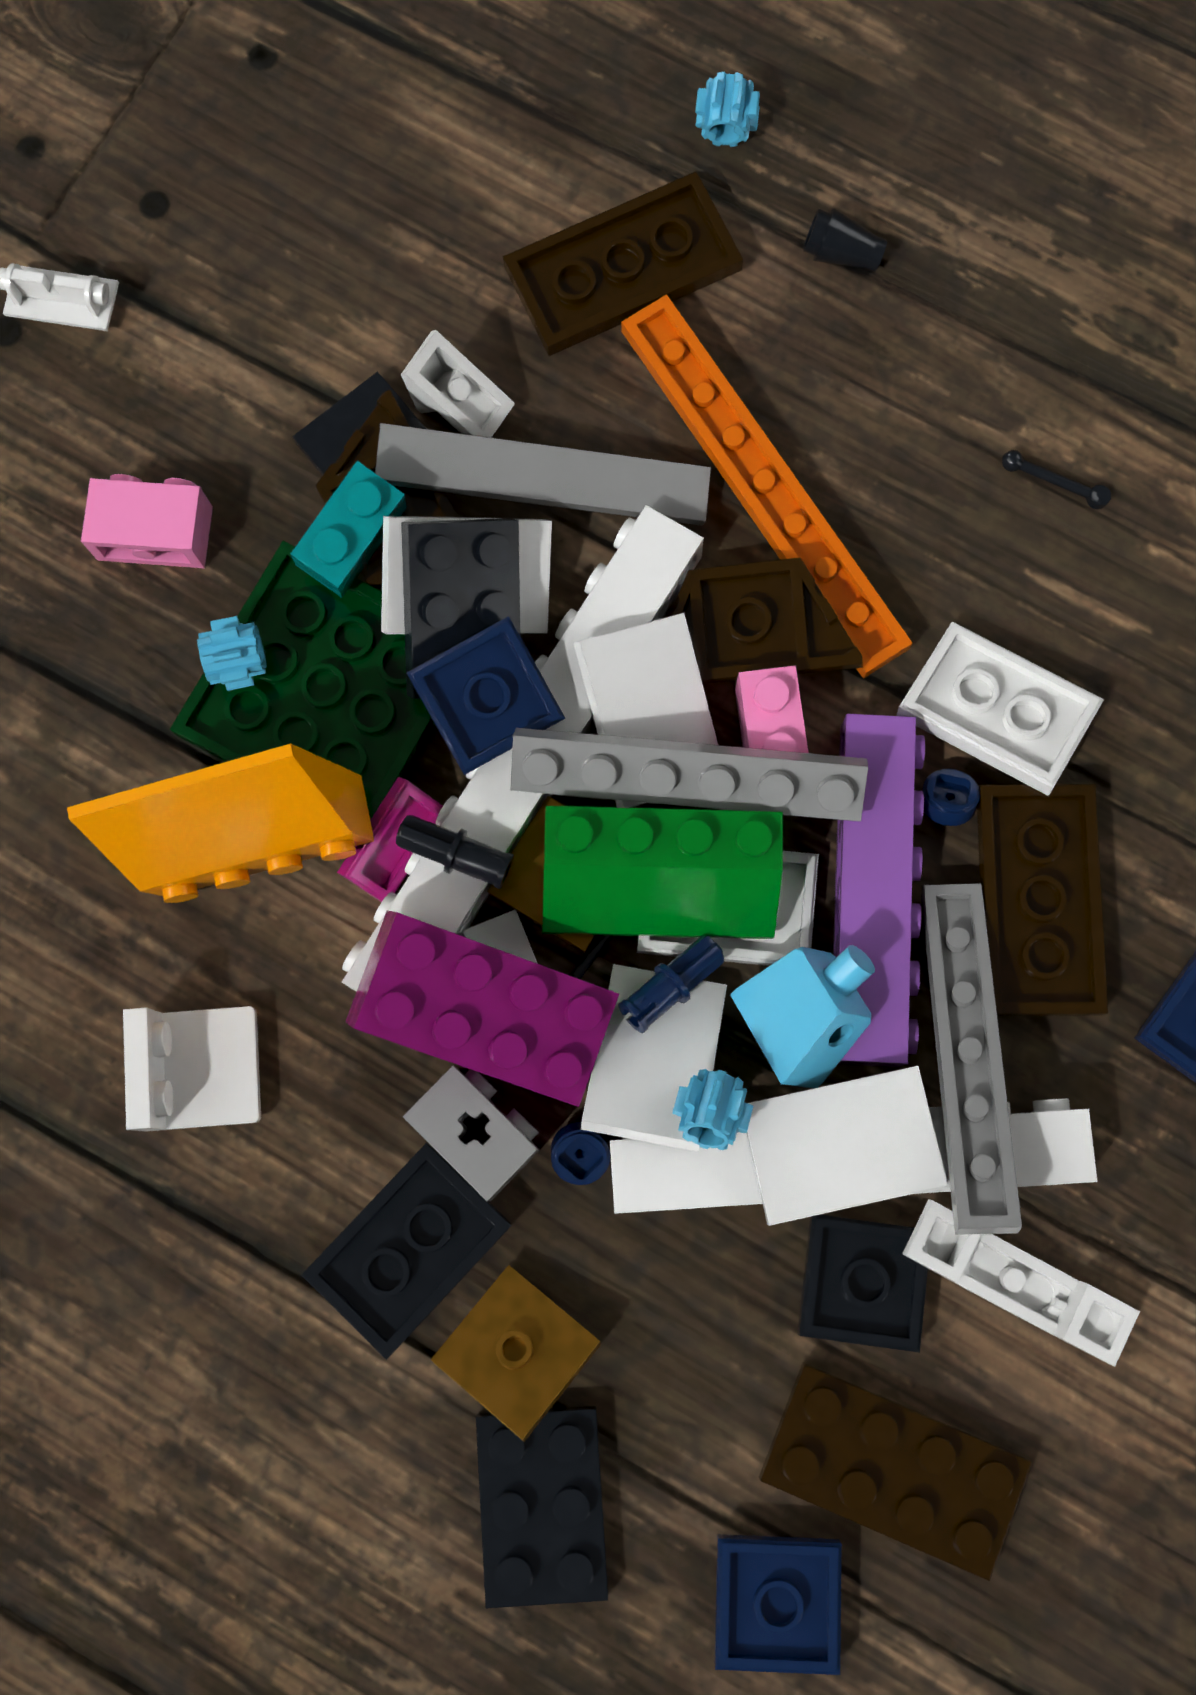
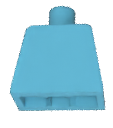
(807, 1011)

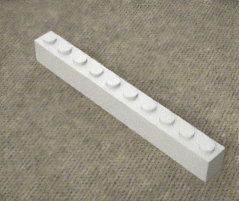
(627, 592)

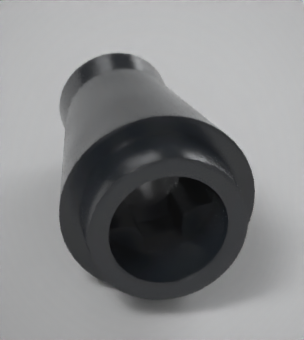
(842, 241)

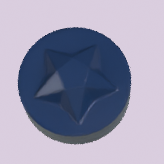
(950, 797)
(579, 1154)

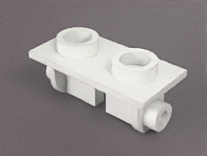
(58, 296)

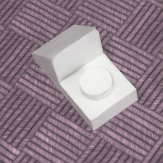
(449, 384)

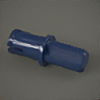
(672, 983)

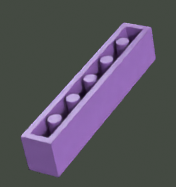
(876, 880)

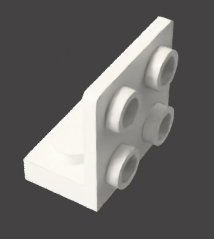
(191, 1068)

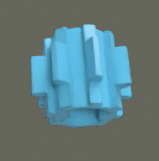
(727, 109)
(231, 653)
(712, 1109)

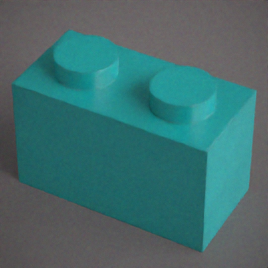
(348, 529)

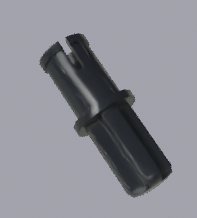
(454, 850)

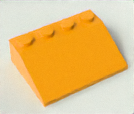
(229, 822)

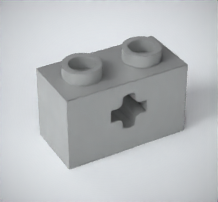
(440, 1119)

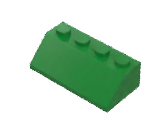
(661, 872)

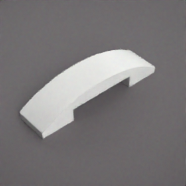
(1022, 1285)

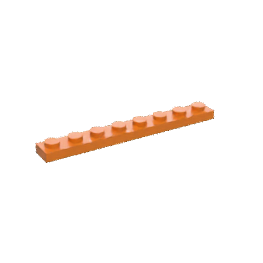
(761, 477)

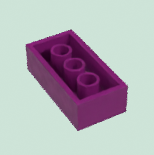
(481, 1008)

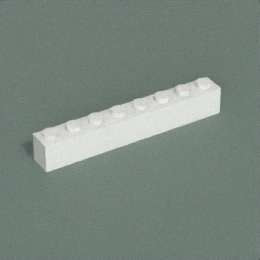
(1047, 1144)

